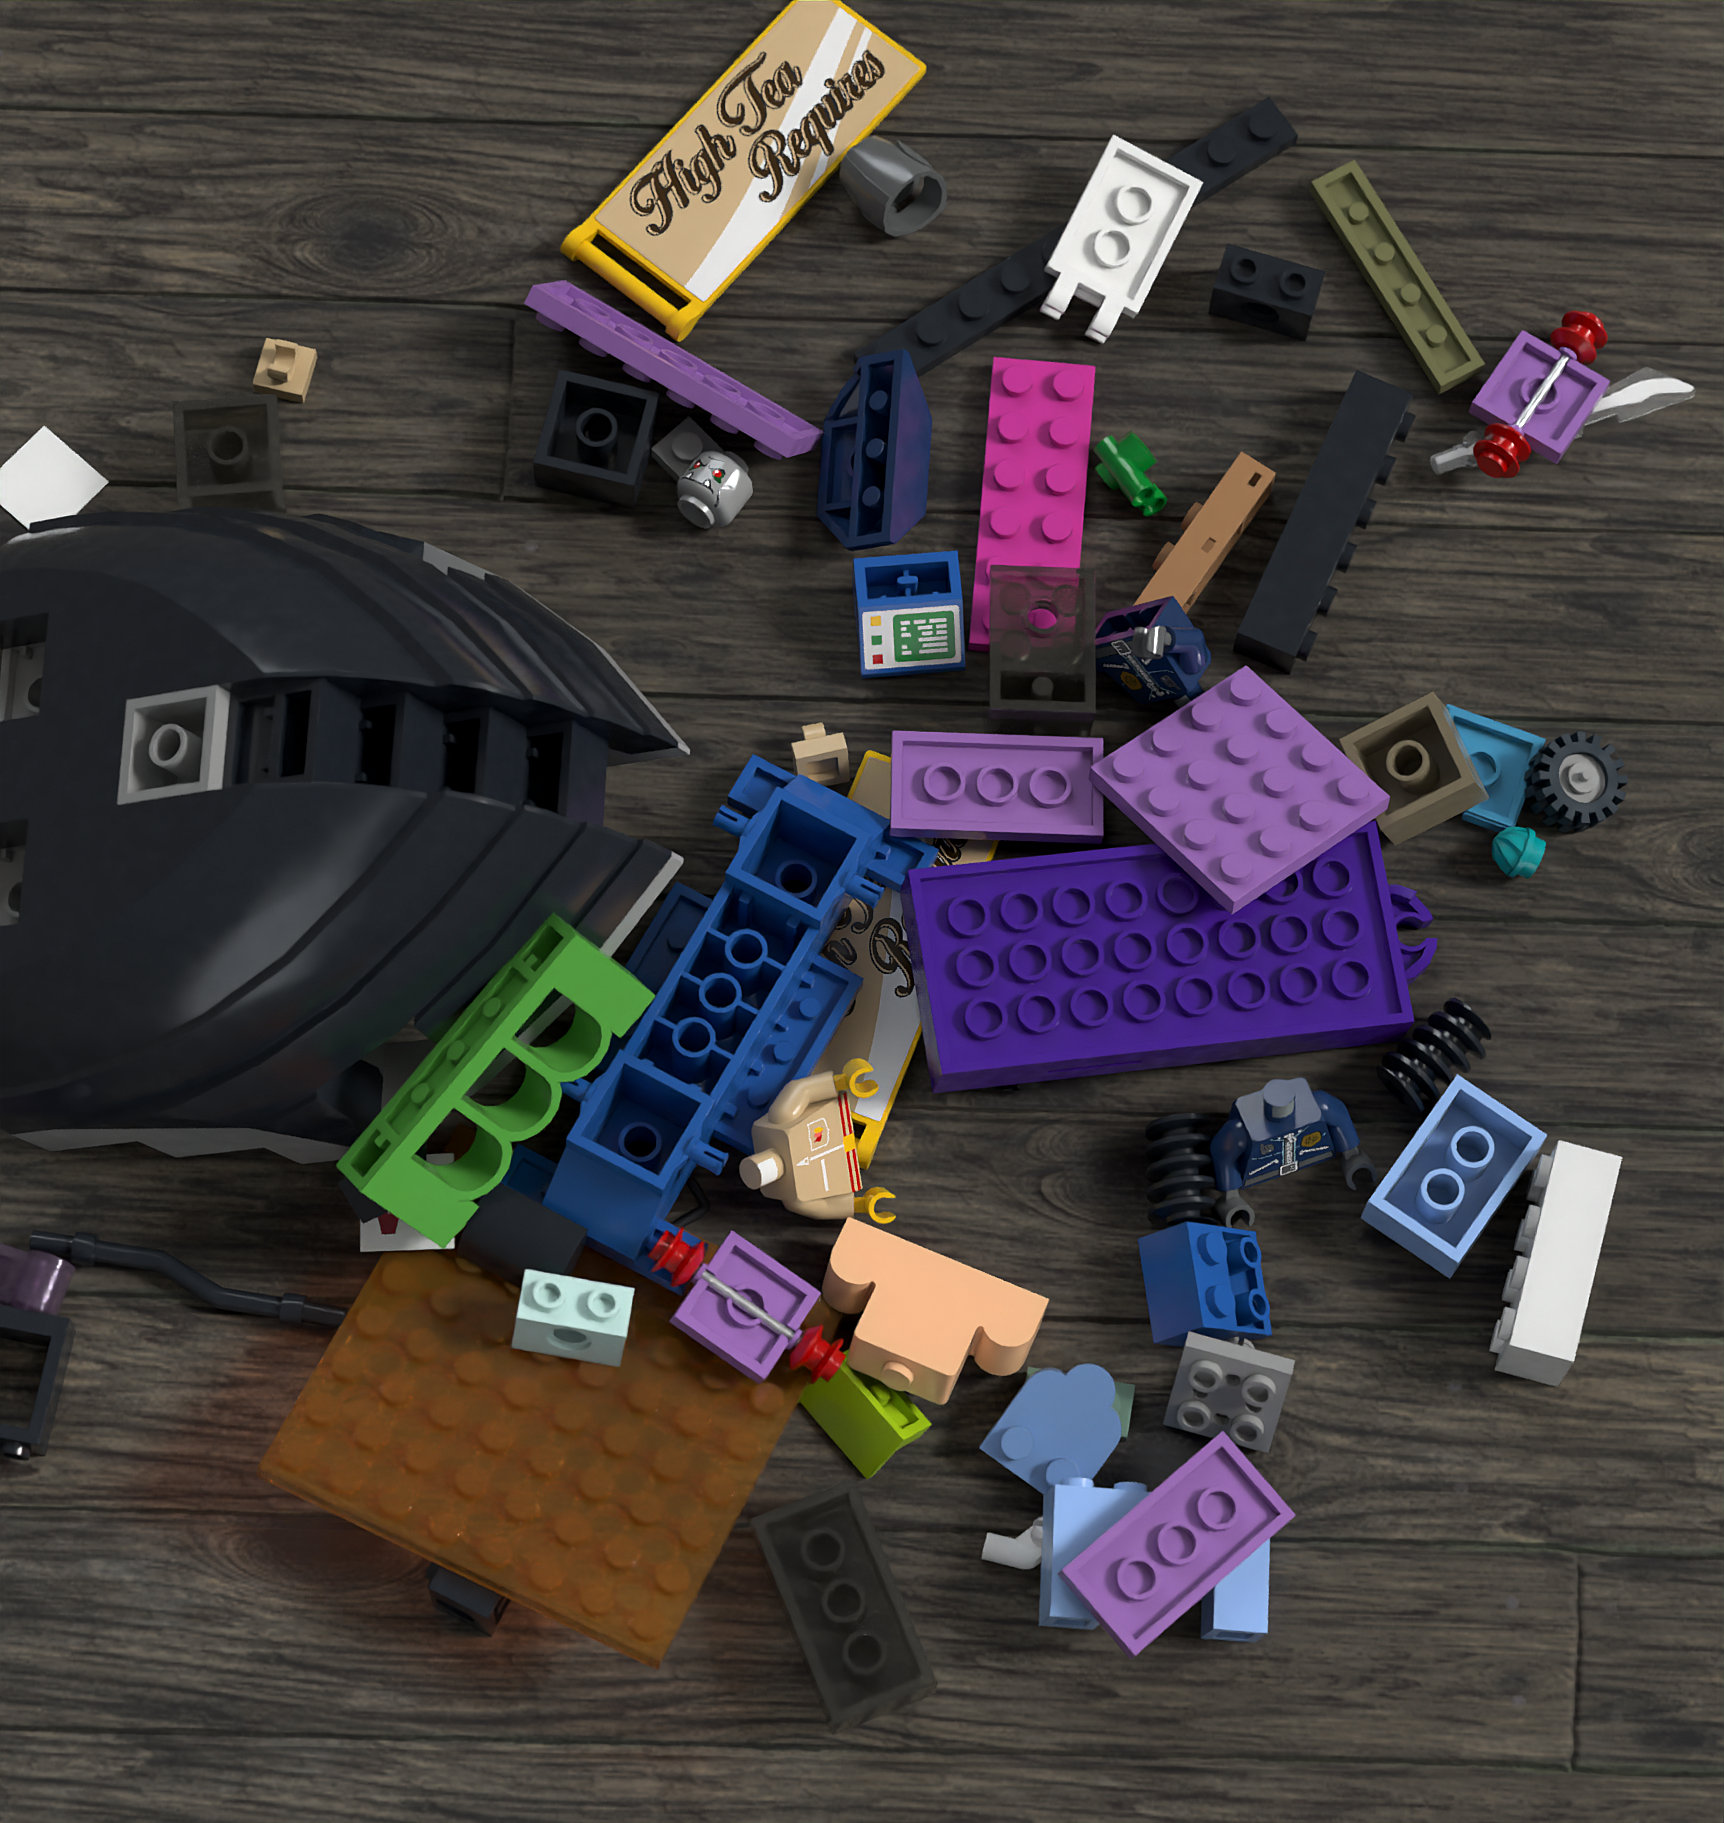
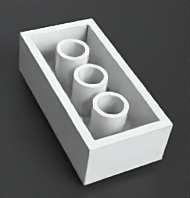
(1557, 1265)

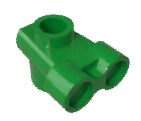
(1124, 468)

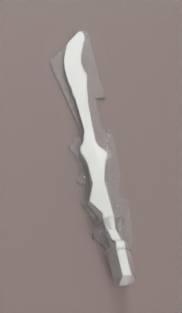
(1628, 399)

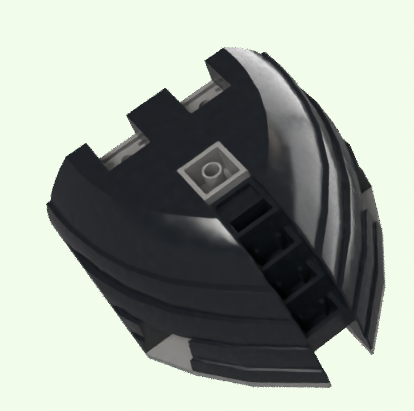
(279, 811)

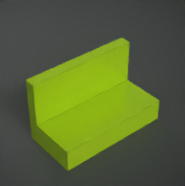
(864, 1417)

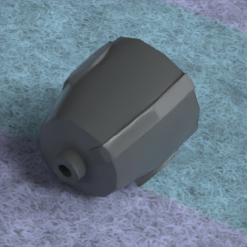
(886, 173)

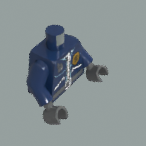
(1152, 652)
(1279, 1134)

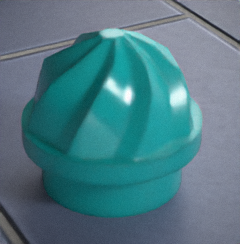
(1518, 851)

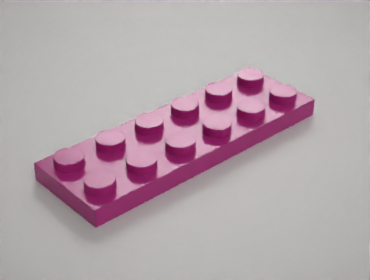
(1032, 476)

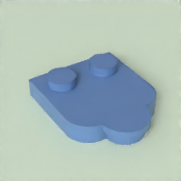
(1057, 1426)

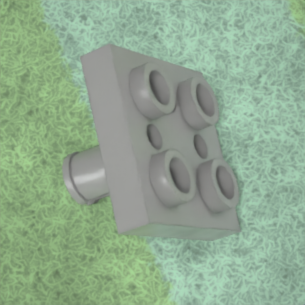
(1232, 1382)

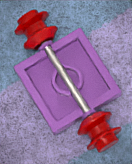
(1540, 395)
(746, 1307)

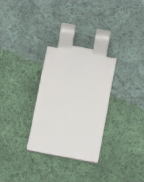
(1119, 235)

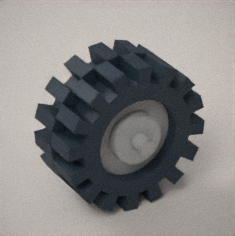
(1575, 782)

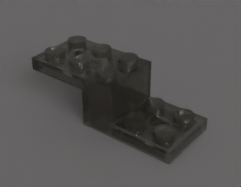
(1038, 676)

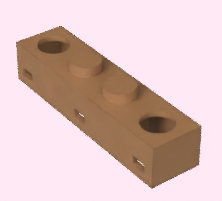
(1210, 533)

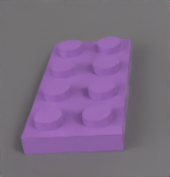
(995, 787)
(1176, 1545)

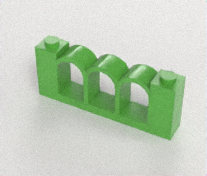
(441, 1197)

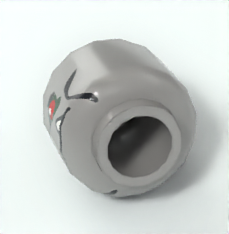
(714, 489)

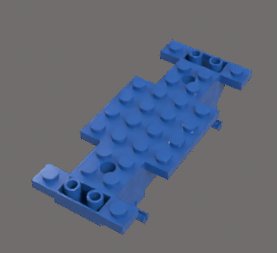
(732, 1015)

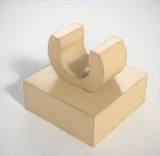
(285, 370)
(821, 756)

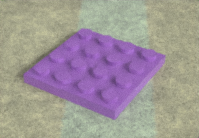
(1239, 789)

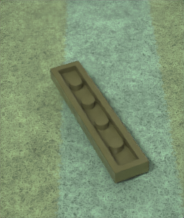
(1396, 277)

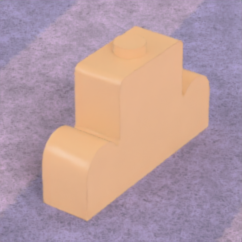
(925, 1313)

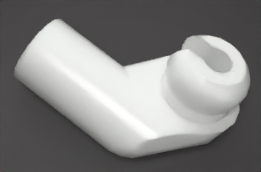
(1020, 1552)

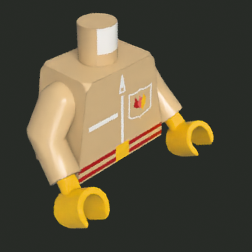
(810, 1150)

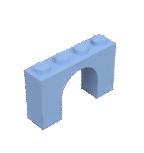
(1079, 1514)

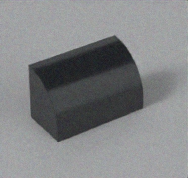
(520, 1234)

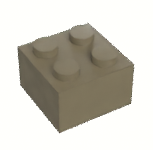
(1419, 765)

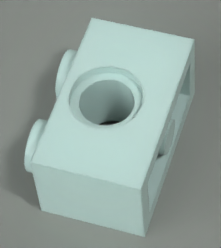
(572, 1318)

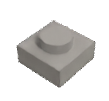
(682, 447)

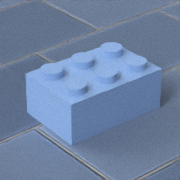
(1453, 1176)

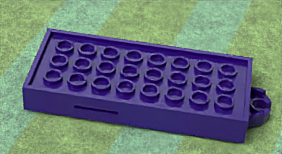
(1138, 968)

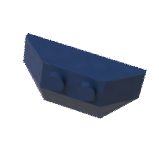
(876, 454)

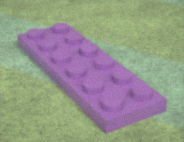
(686, 376)

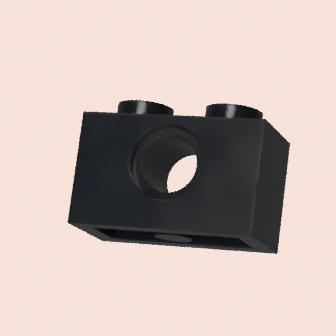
(1266, 292)
(465, 1599)

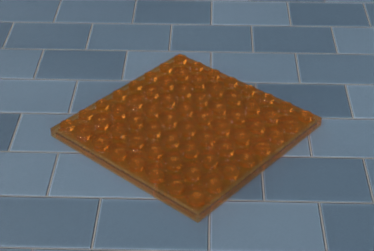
(533, 1469)

